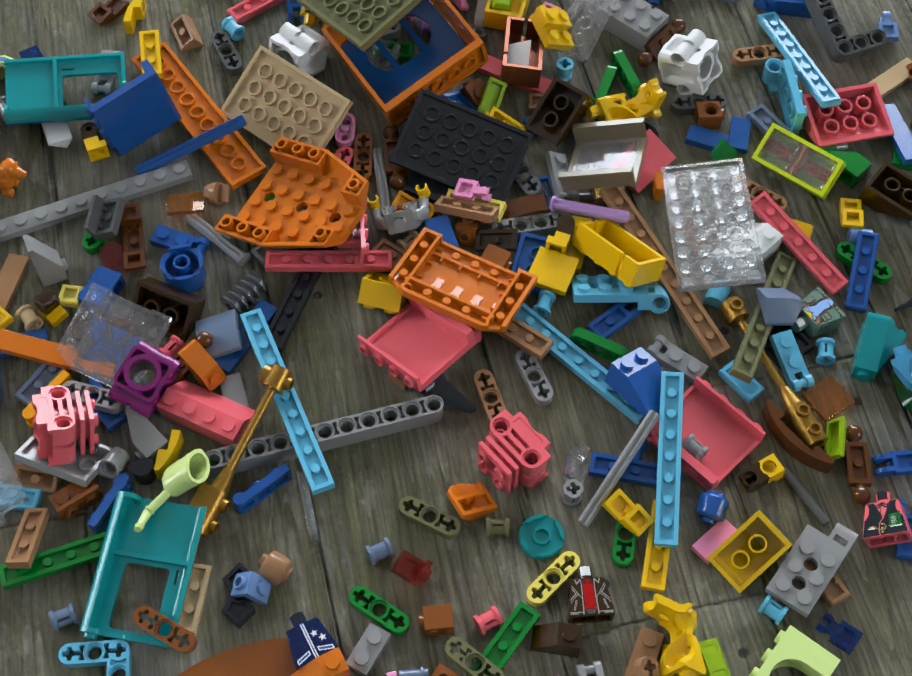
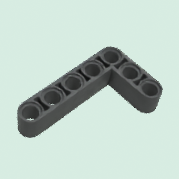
(841, 40)

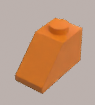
(202, 365)

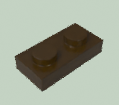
(502, 238)

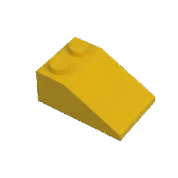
(749, 551)

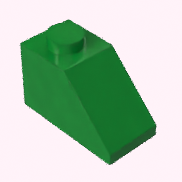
(856, 167)

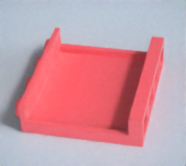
(418, 344)
(717, 426)

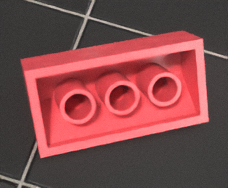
(205, 412)

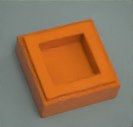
(658, 186)

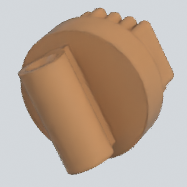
(216, 193)

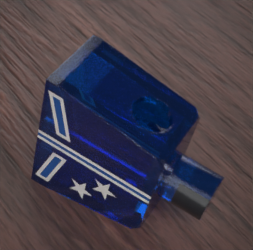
(308, 639)

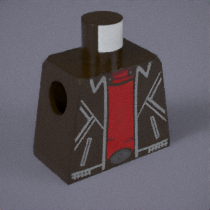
(589, 599)

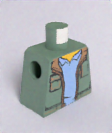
(818, 314)

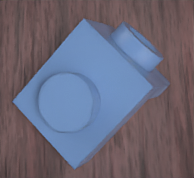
(252, 587)

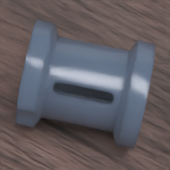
(379, 551)
(63, 617)

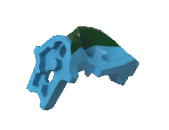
(903, 375)

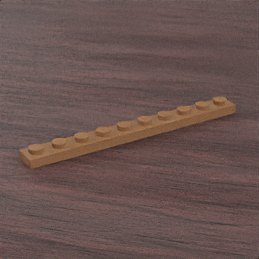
(686, 301)
(517, 332)

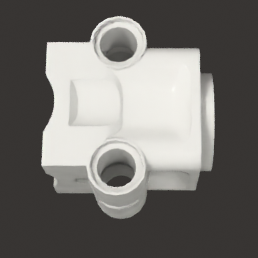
(301, 47)
(690, 62)

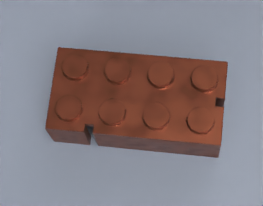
(516, 74)

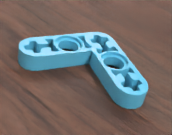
(113, 663)

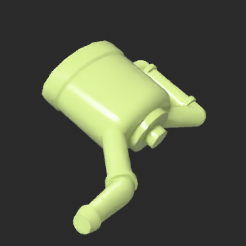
(176, 480)

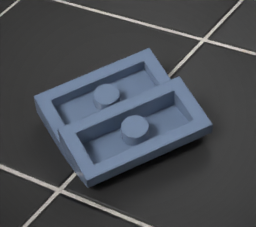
(225, 333)

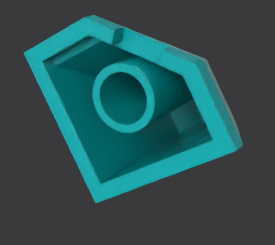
(875, 346)

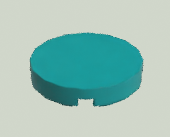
(541, 537)

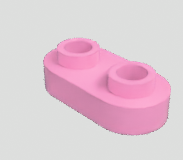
(346, 133)

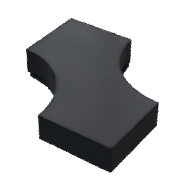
(237, 609)

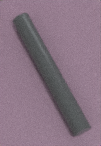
(806, 498)

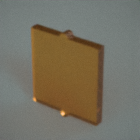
(185, 203)
(828, 398)

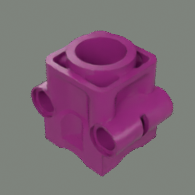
(144, 398)

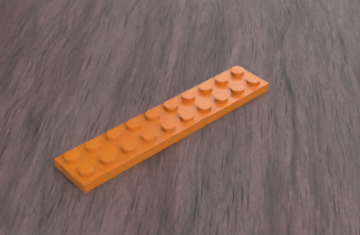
(199, 113)

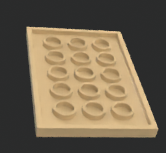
(285, 102)

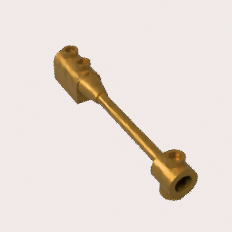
(797, 412)
(215, 496)

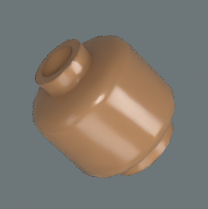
(275, 568)

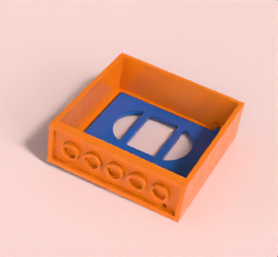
(435, 68)

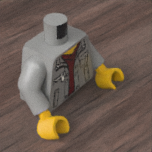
(401, 216)

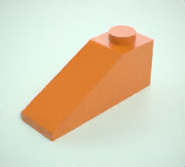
(328, 664)

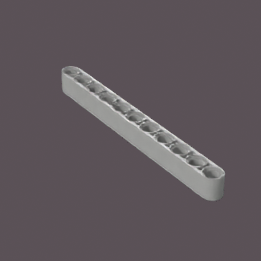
(335, 429)

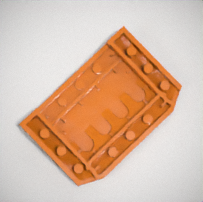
(460, 283)

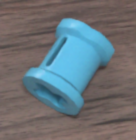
(236, 31)
(564, 68)
(544, 303)
(820, 344)
(773, 609)

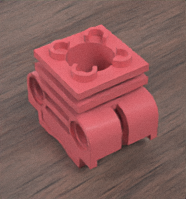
(61, 424)
(513, 452)

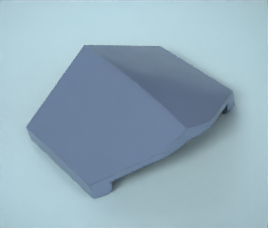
(779, 306)

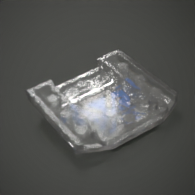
(105, 333)

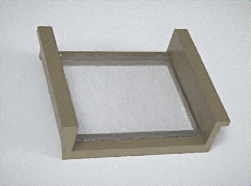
(606, 155)

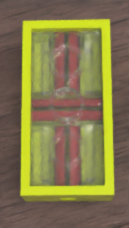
(798, 161)

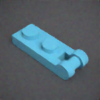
(791, 360)

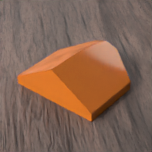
(471, 500)

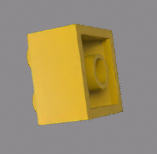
(380, 293)

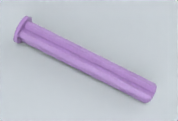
(589, 210)

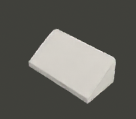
(57, 134)

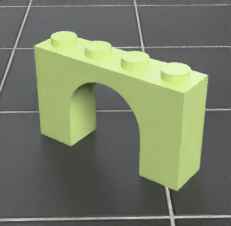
(799, 652)

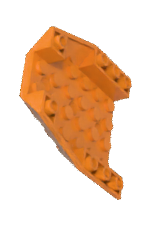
(301, 179)

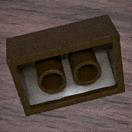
(171, 301)

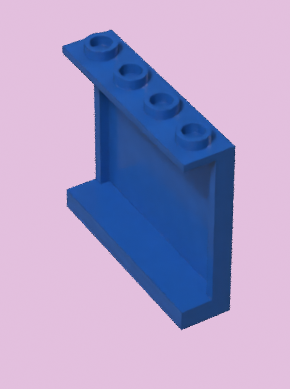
(134, 111)

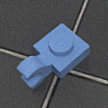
(888, 27)

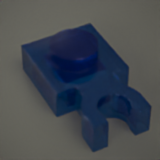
(842, 635)

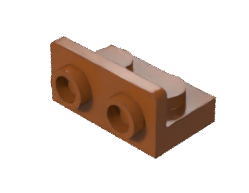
(75, 498)

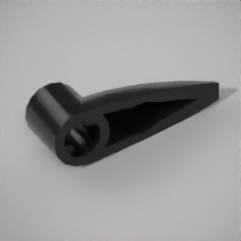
(449, 394)

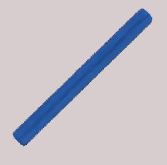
(191, 145)

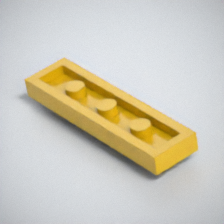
(655, 562)

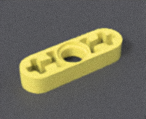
(536, 586)

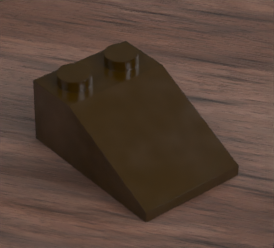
(558, 111)
(889, 192)

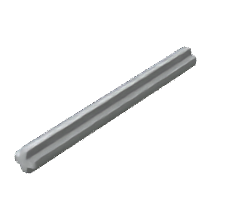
(618, 468)

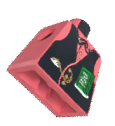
(885, 522)

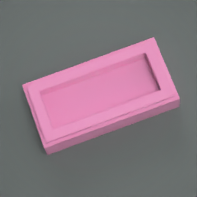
(713, 539)

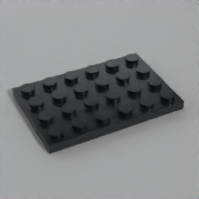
(457, 142)

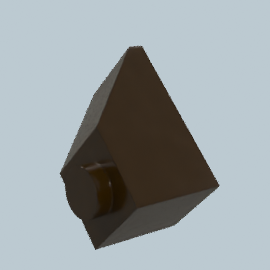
(557, 639)

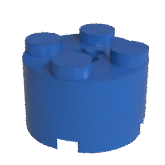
(183, 268)

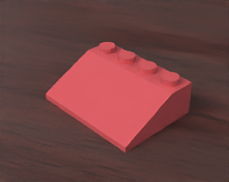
(856, 119)

